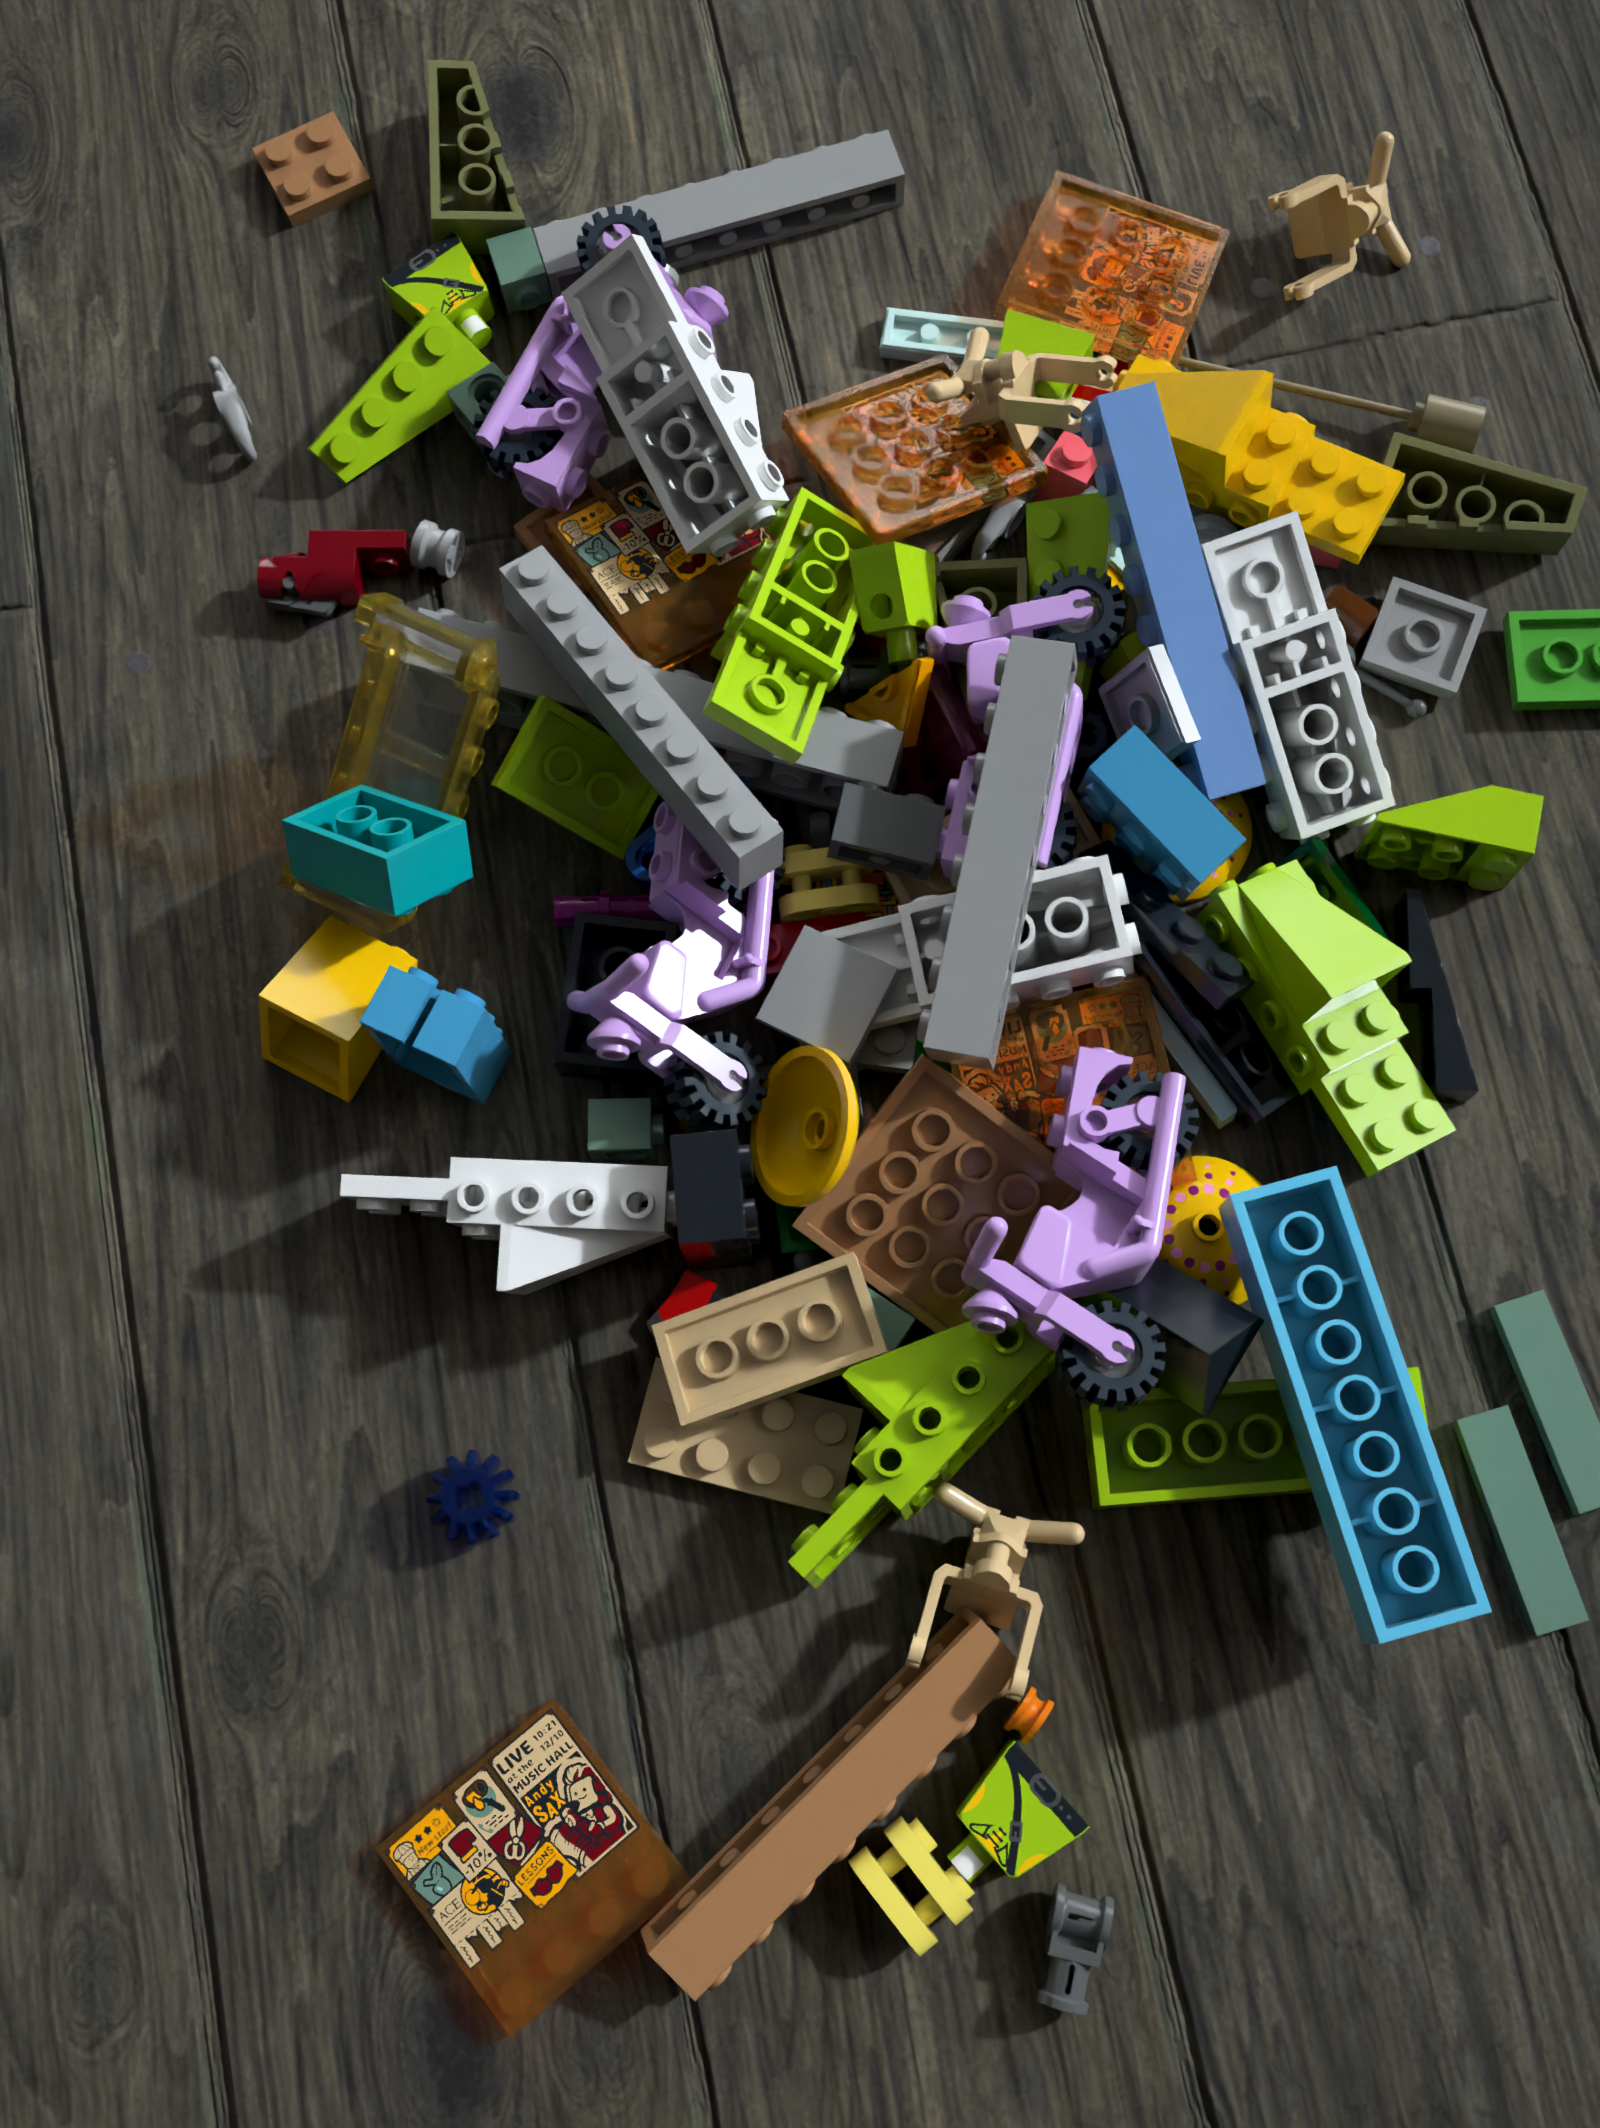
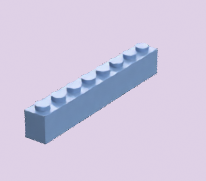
(1171, 582)

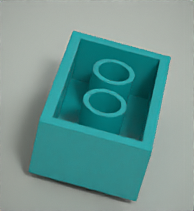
(378, 849)

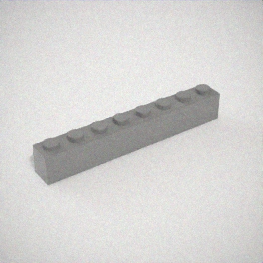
(748, 205)
(642, 718)
(1000, 853)

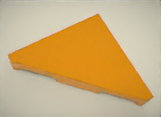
(898, 700)

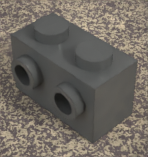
(886, 830)

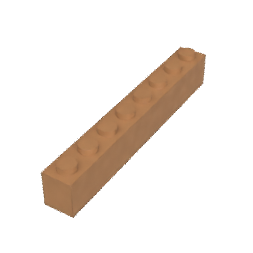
(828, 1805)

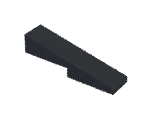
(1423, 981)

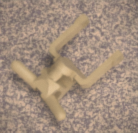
(1332, 215)
(1008, 393)
(991, 1576)

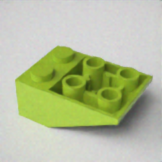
(1465, 836)

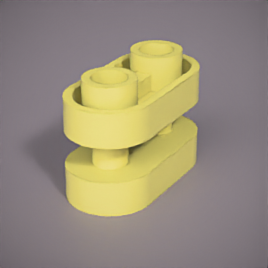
(808, 865)
(946, 1888)

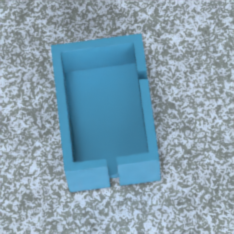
(1158, 814)
(437, 1032)

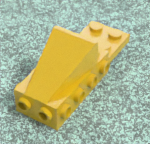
(1265, 463)

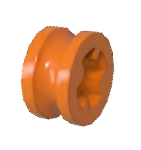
(1028, 1715)

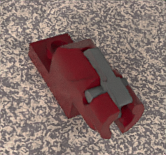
(332, 569)

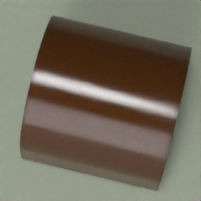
(1353, 613)

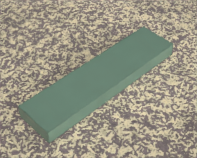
(1553, 1395)
(1520, 1521)

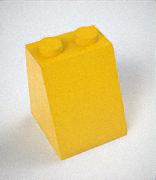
(317, 1003)

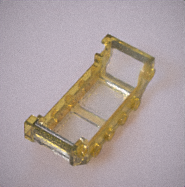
(411, 724)

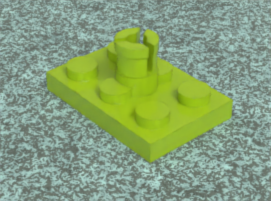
(576, 778)

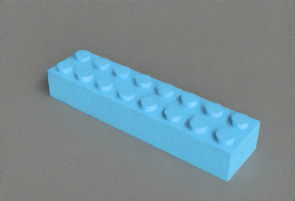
(1352, 1408)

